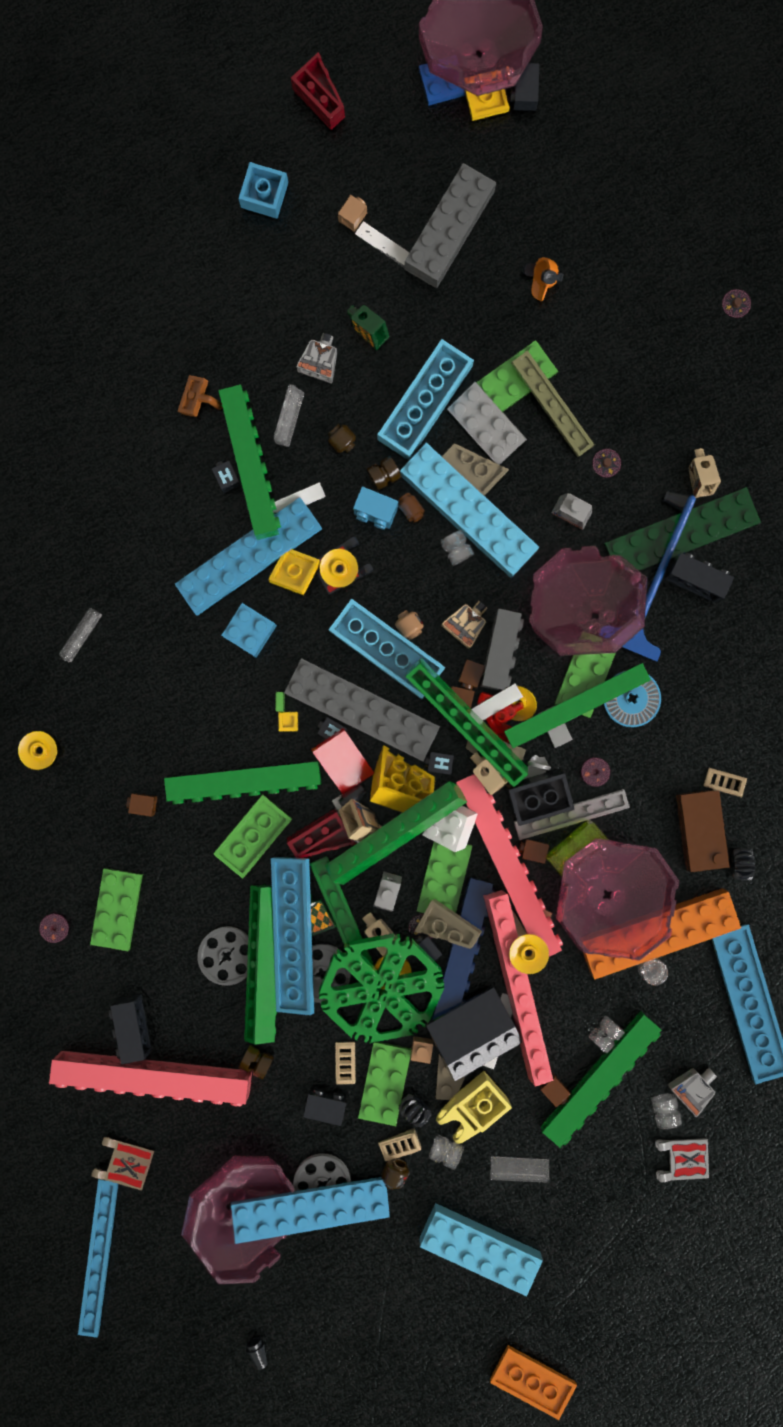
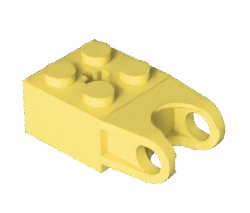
(470, 1110)

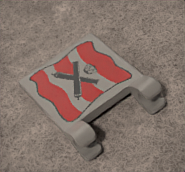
(687, 1159)

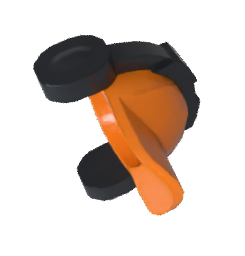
(545, 276)

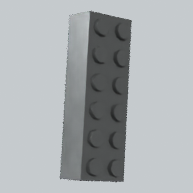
(450, 225)

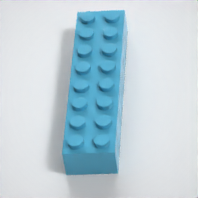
(468, 510)

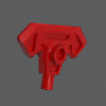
(498, 720)

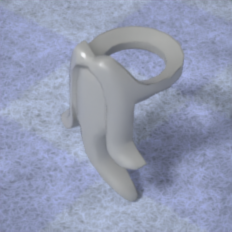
(537, 766)

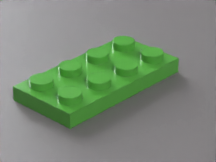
(506, 385)
(582, 674)
(252, 836)
(444, 877)
(116, 909)
(384, 1083)

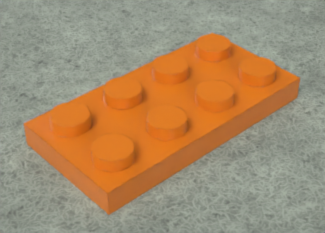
(533, 1382)

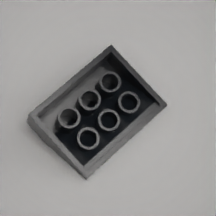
(473, 1033)

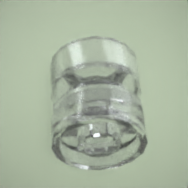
(457, 547)
(653, 971)
(607, 1027)
(666, 1115)
(447, 1152)

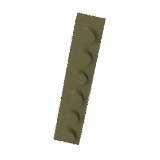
(552, 403)

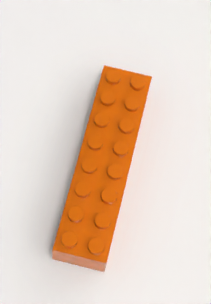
(692, 924)

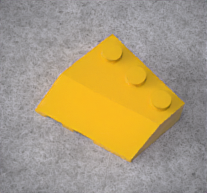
(398, 783)

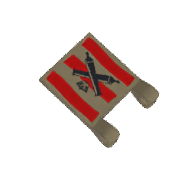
(127, 1166)

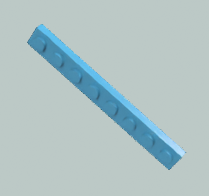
(98, 1258)

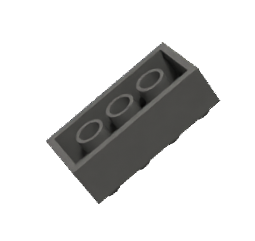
(500, 650)

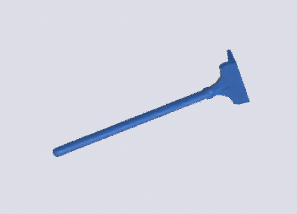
(639, 643)

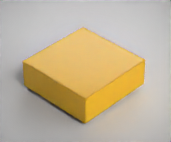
(288, 721)

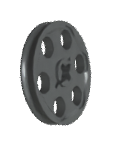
(327, 950)
(217, 955)
(321, 1172)

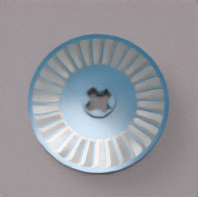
(637, 713)

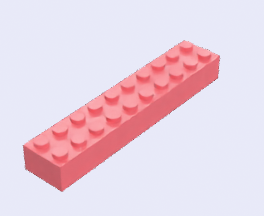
(151, 1077)

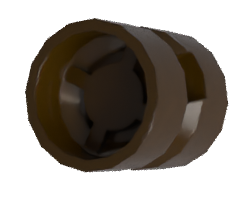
(383, 473)
(256, 1062)

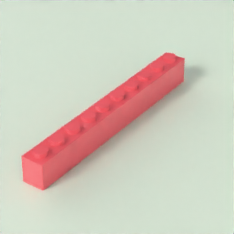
(507, 863)
(518, 990)

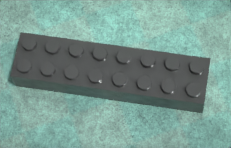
(362, 709)

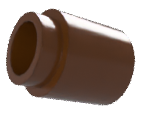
(411, 507)

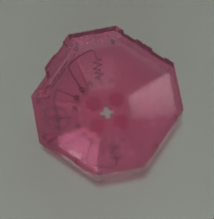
(500, 28)
(582, 584)
(640, 901)
(210, 1224)

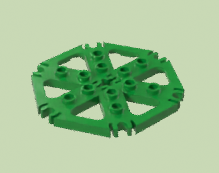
(371, 979)

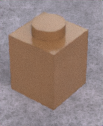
(352, 212)
(421, 1049)

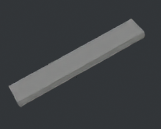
(583, 811)

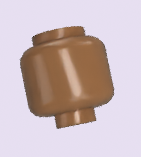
(409, 624)

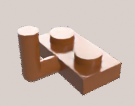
(194, 396)

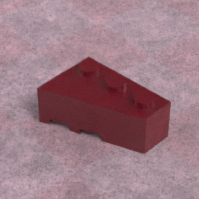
(318, 92)
(320, 836)

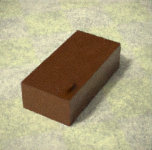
(702, 830)

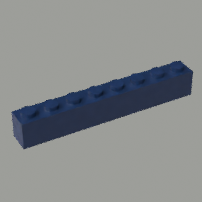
(460, 958)

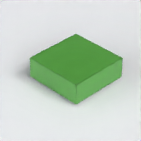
(280, 702)

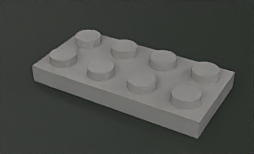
(486, 423)

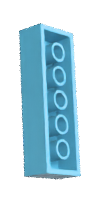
(425, 399)
(380, 644)
(480, 1249)

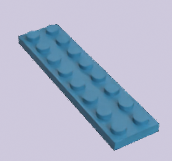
(246, 558)
(292, 935)
(750, 1003)
(309, 1210)

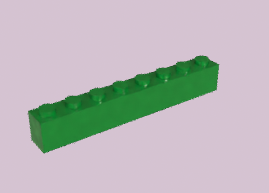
(249, 462)
(467, 722)
(243, 781)
(396, 833)
(260, 969)
(600, 1079)

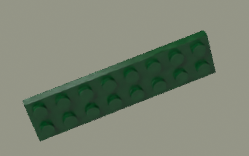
(703, 526)

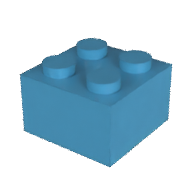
(263, 190)
(375, 508)
(249, 630)

